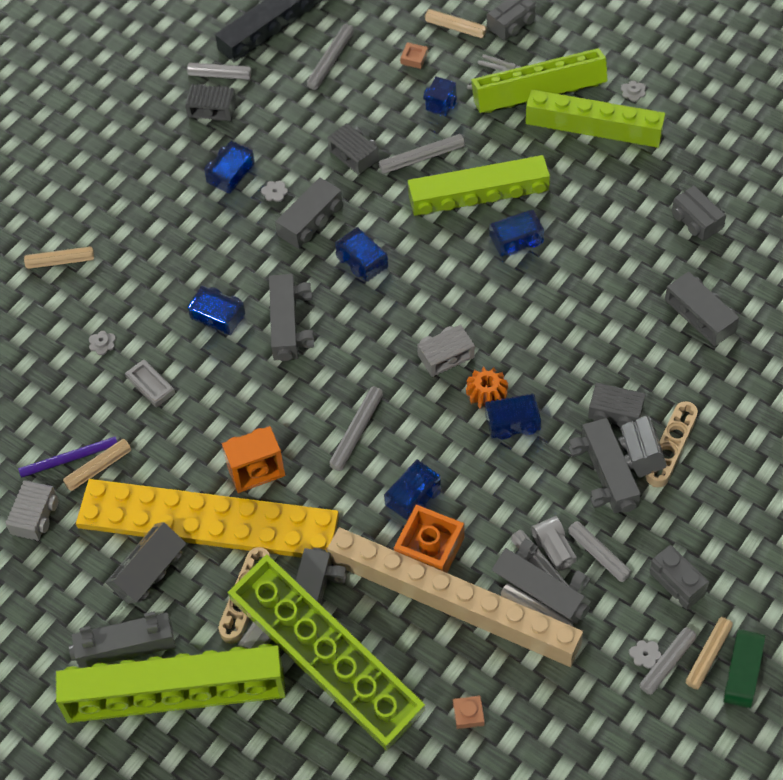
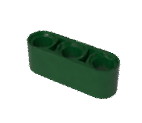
(744, 668)

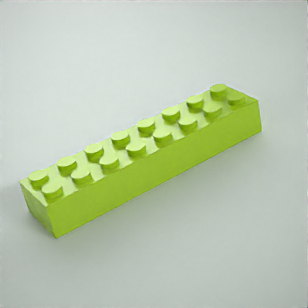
(327, 652)
(170, 683)

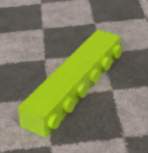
(550, 76)
(595, 118)
(478, 185)

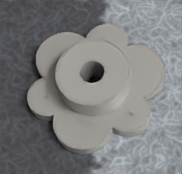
(633, 91)
(274, 191)
(102, 342)
(643, 648)

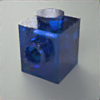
(440, 96)

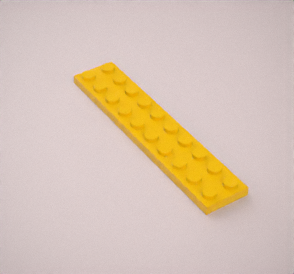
(206, 518)

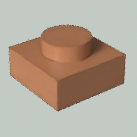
(414, 55)
(468, 712)

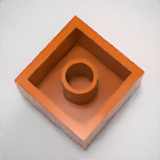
(253, 459)
(431, 538)

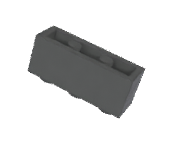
(309, 213)
(702, 308)
(146, 563)

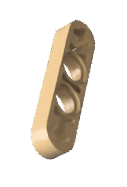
(674, 444)
(241, 618)

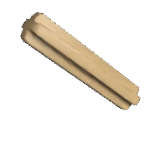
(455, 23)
(59, 257)
(97, 464)
(709, 653)

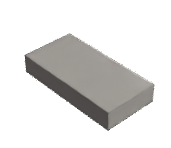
(150, 383)

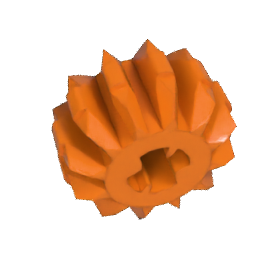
(486, 386)

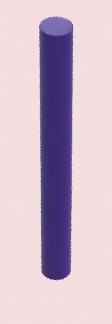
(67, 457)

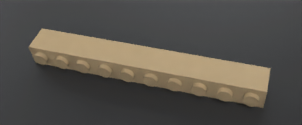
(456, 597)

